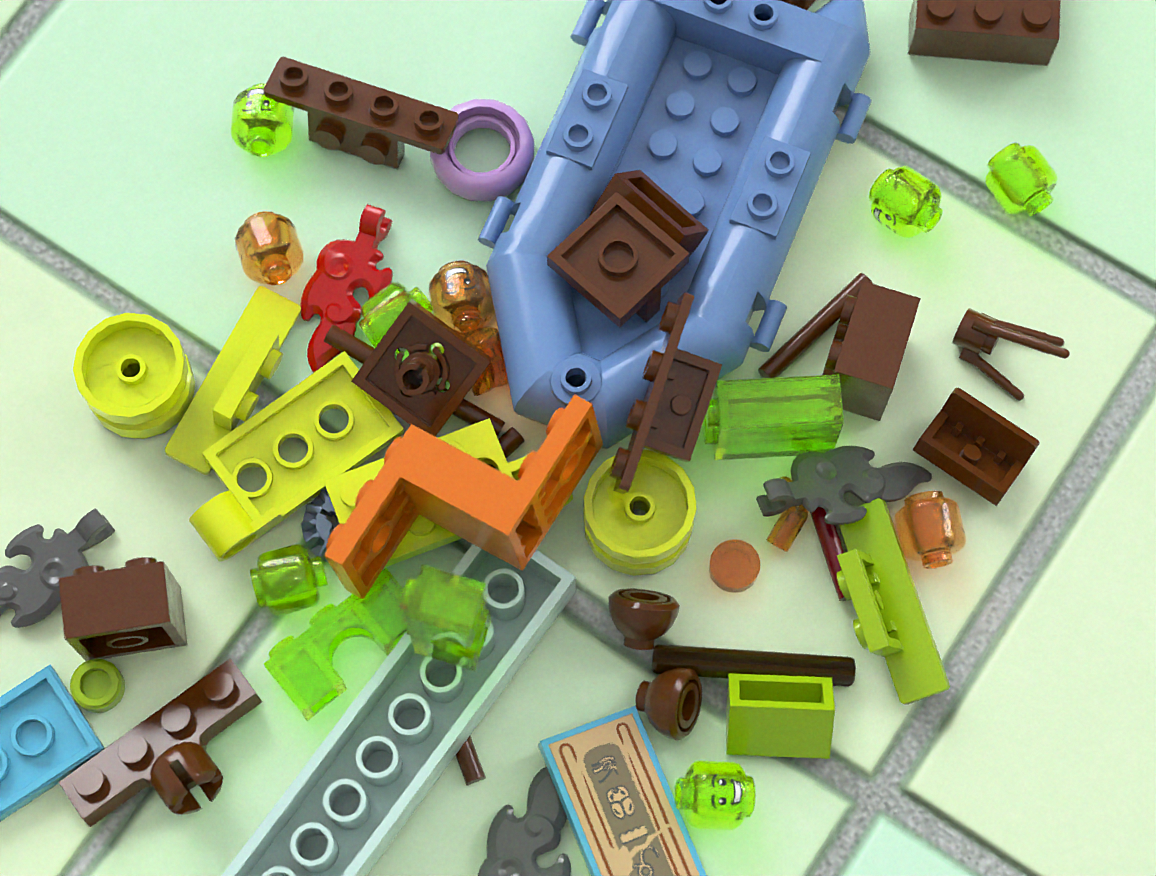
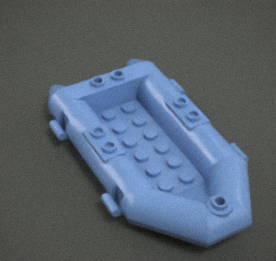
(733, 123)

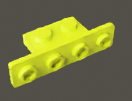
(232, 382)

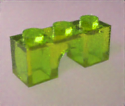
(446, 616)
(305, 664)

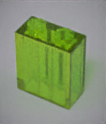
(774, 416)

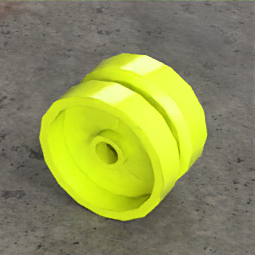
(134, 375)
(647, 541)

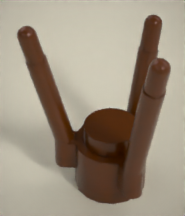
(981, 333)

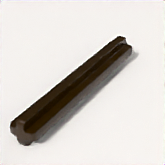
(721, 662)

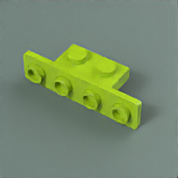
(888, 605)

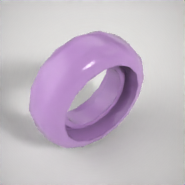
(498, 182)

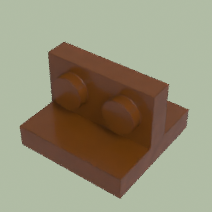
(619, 261)

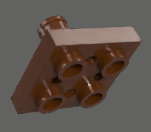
(410, 384)

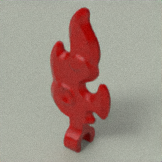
(341, 270)

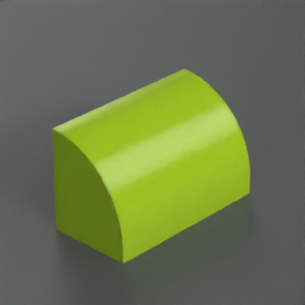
(779, 716)

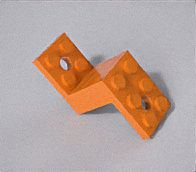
(464, 497)

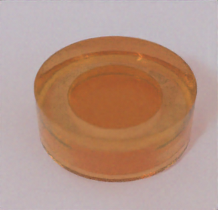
(734, 565)

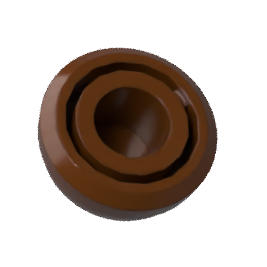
(642, 616)
(671, 702)

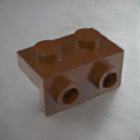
(976, 446)

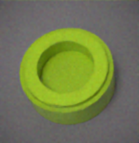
(97, 685)

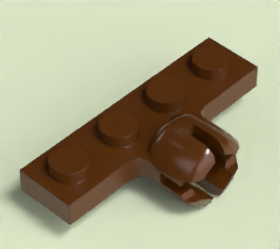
(165, 750)

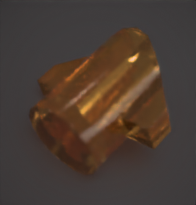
(495, 374)

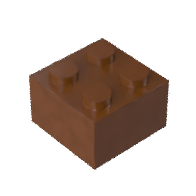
(871, 347)
(122, 609)

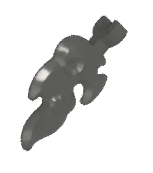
(825, 477)
(36, 591)
(517, 842)

